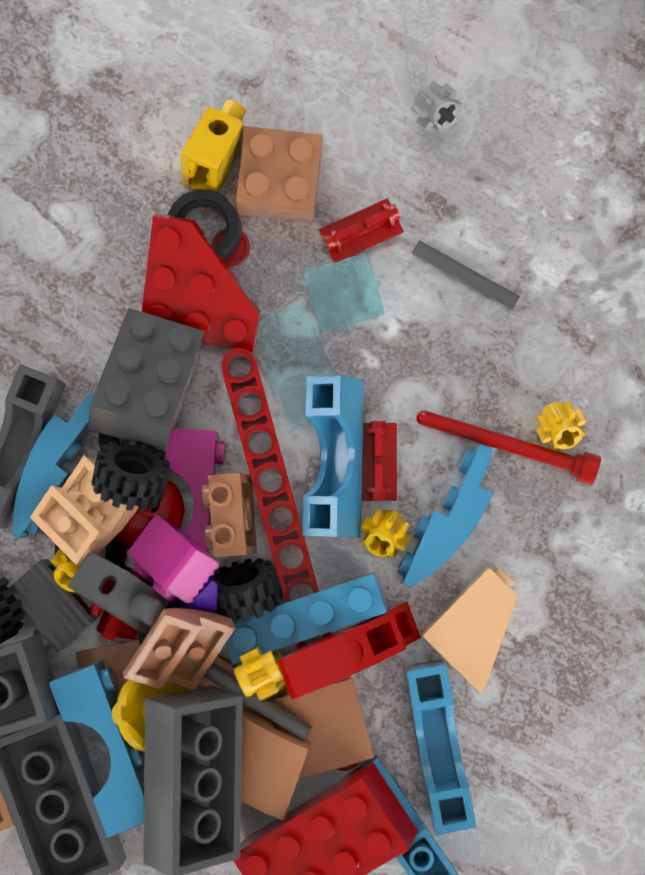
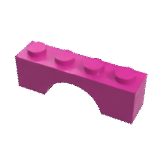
(194, 457)

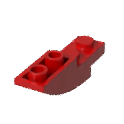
(348, 651)

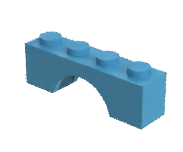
(336, 413)
(309, 616)
(88, 699)
(439, 748)

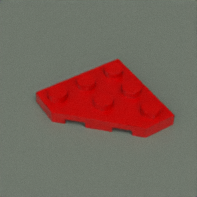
(196, 286)

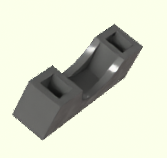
(27, 412)

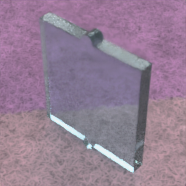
(343, 292)

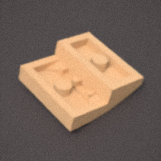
(78, 517)

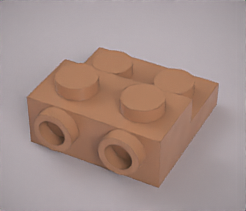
(231, 515)

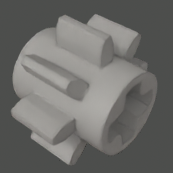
(436, 106)

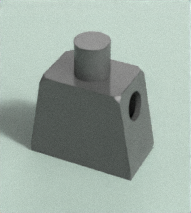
(130, 600)

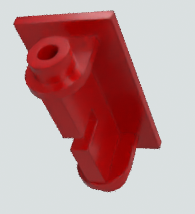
(361, 230)
(379, 461)

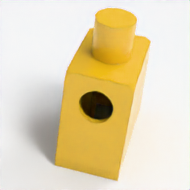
(213, 147)

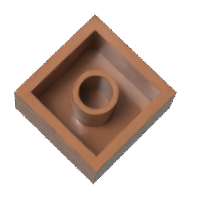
(279, 174)

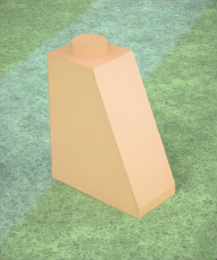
(474, 625)

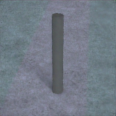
(465, 274)
(266, 706)

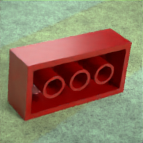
(335, 833)

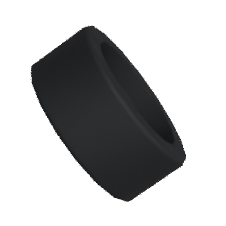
(202, 197)

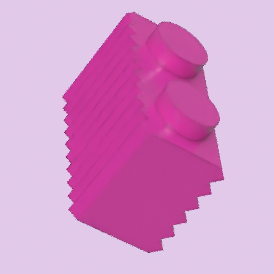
(171, 560)

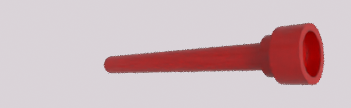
(583, 467)

